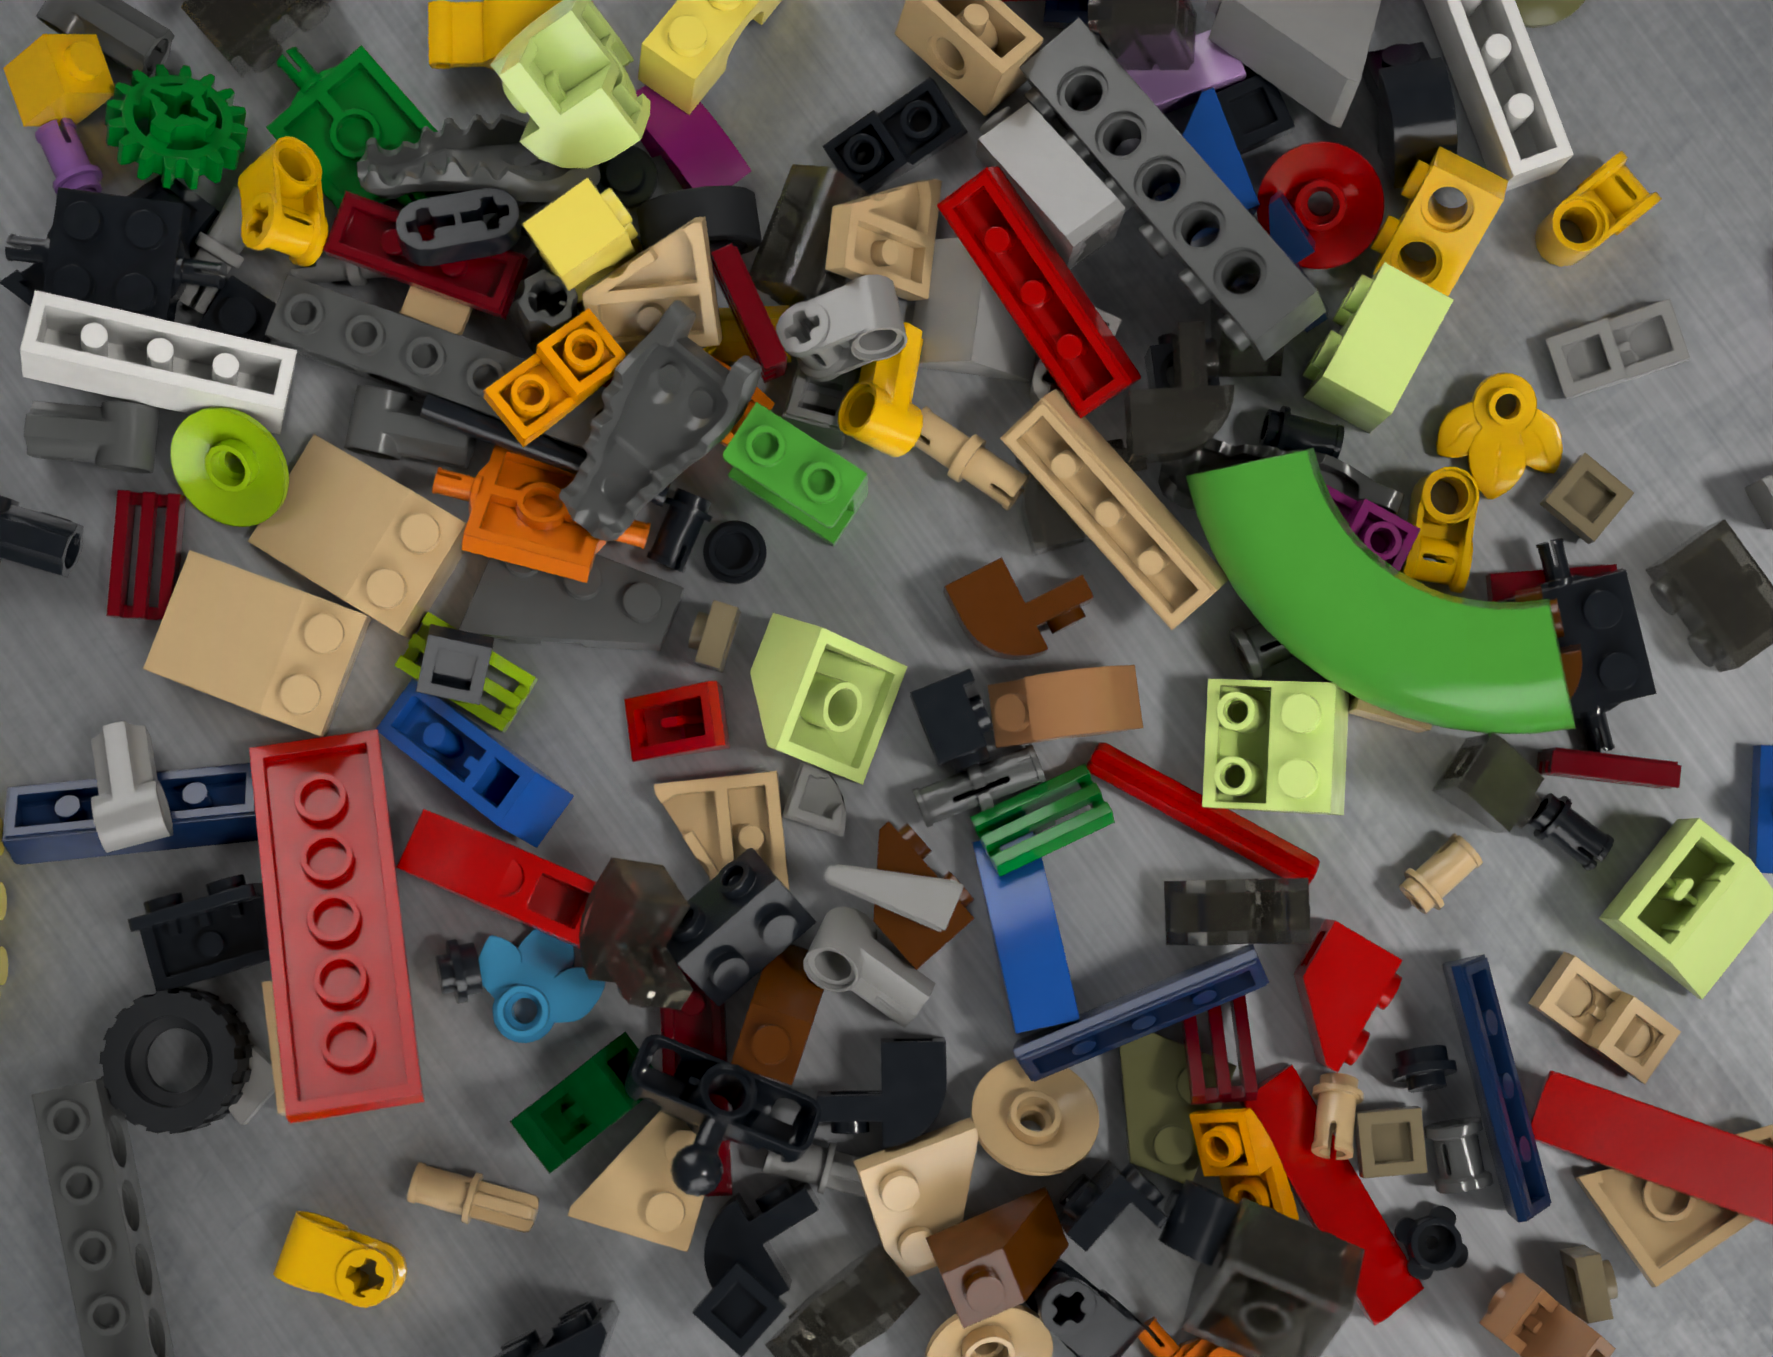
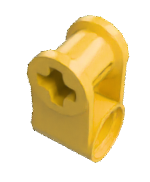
(284, 202)
(1600, 207)
(1443, 535)
(328, 1258)

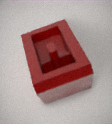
(677, 722)

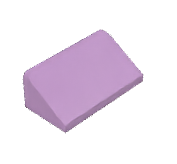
(1181, 88)

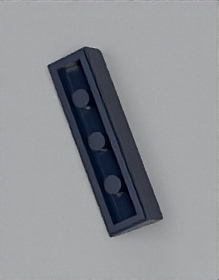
(58, 824)
(1141, 1013)
(1497, 1087)

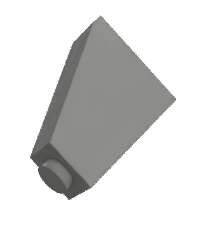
(1301, 46)
(1053, 182)

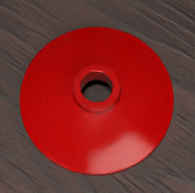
(1355, 192)

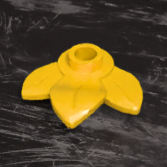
(1499, 445)

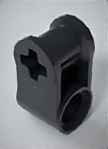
(1083, 1316)

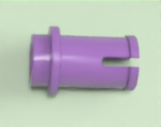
(68, 157)

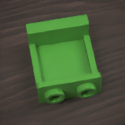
(796, 474)

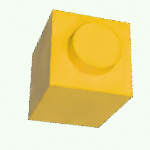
(59, 79)

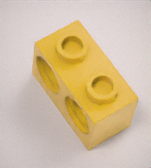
(1448, 231)

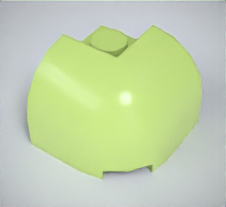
(573, 86)

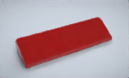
(1039, 290)
(1655, 1145)
(1333, 1194)

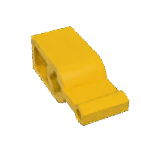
(477, 31)

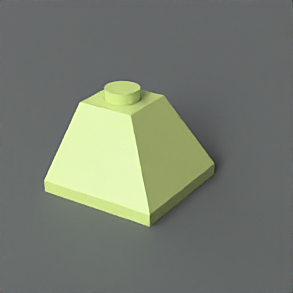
(823, 696)

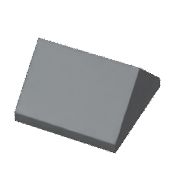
(967, 323)

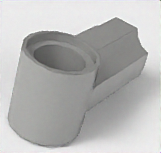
(130, 797)
(850, 958)

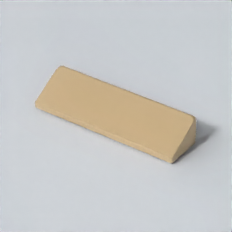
(1114, 508)

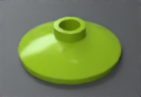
(212, 476)

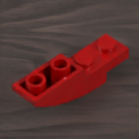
(497, 876)

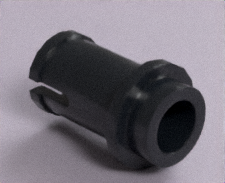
(1295, 432)
(679, 529)
(1570, 831)

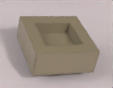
(1586, 498)
(714, 635)
(1390, 1142)
(1589, 1283)

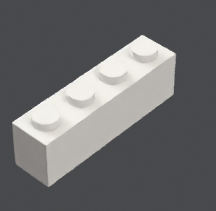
(1501, 88)
(154, 360)

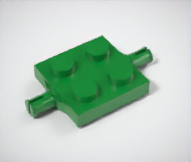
(340, 112)

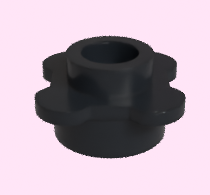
(1449, 1248)

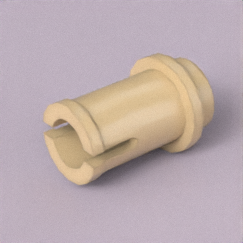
(1440, 874)
(1335, 1113)

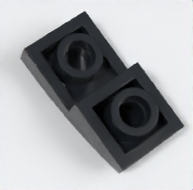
(897, 138)

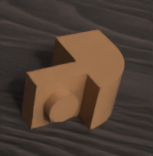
(1065, 705)
(1539, 1325)

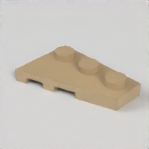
(1659, 1225)

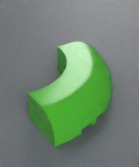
(1366, 621)

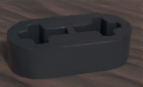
(458, 226)

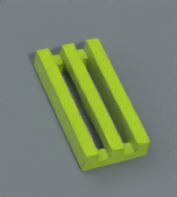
(512, 700)

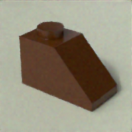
(779, 1018)
(998, 1255)

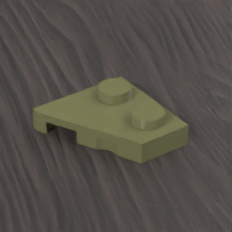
(1160, 1105)

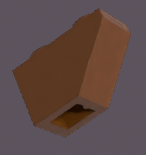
(904, 853)

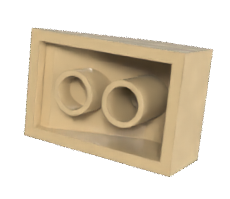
(363, 537)
(257, 643)

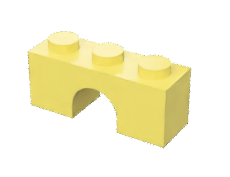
(693, 46)
(584, 236)

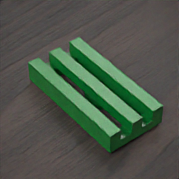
(1037, 811)

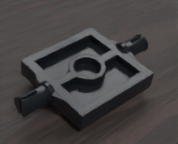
(118, 253)
(1605, 621)

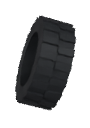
(127, 1060)

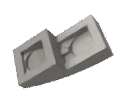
(1618, 349)

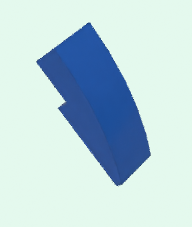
(1027, 943)

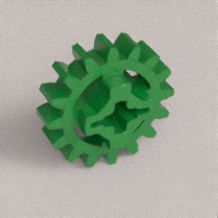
(181, 126)

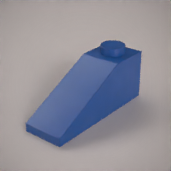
(475, 764)

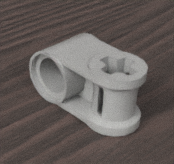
(850, 330)

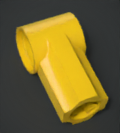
(881, 405)

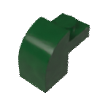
(579, 1105)

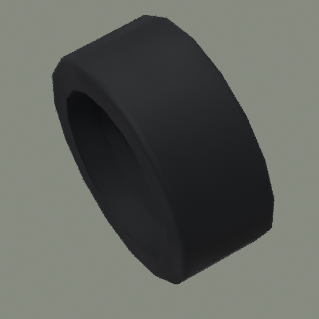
(728, 212)

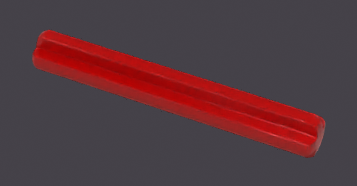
(1186, 807)

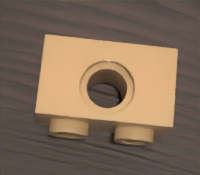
(971, 45)

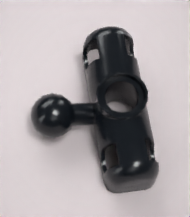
(686, 1097)

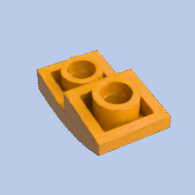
(555, 378)
(1244, 1158)

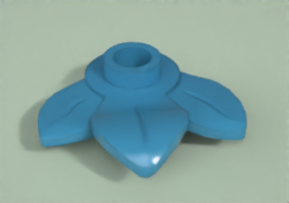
(541, 972)

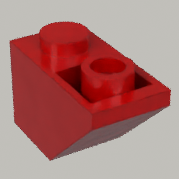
(1339, 989)

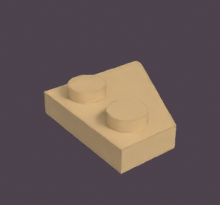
(888, 236)
(642, 289)
(728, 817)
(639, 1191)
(919, 1191)

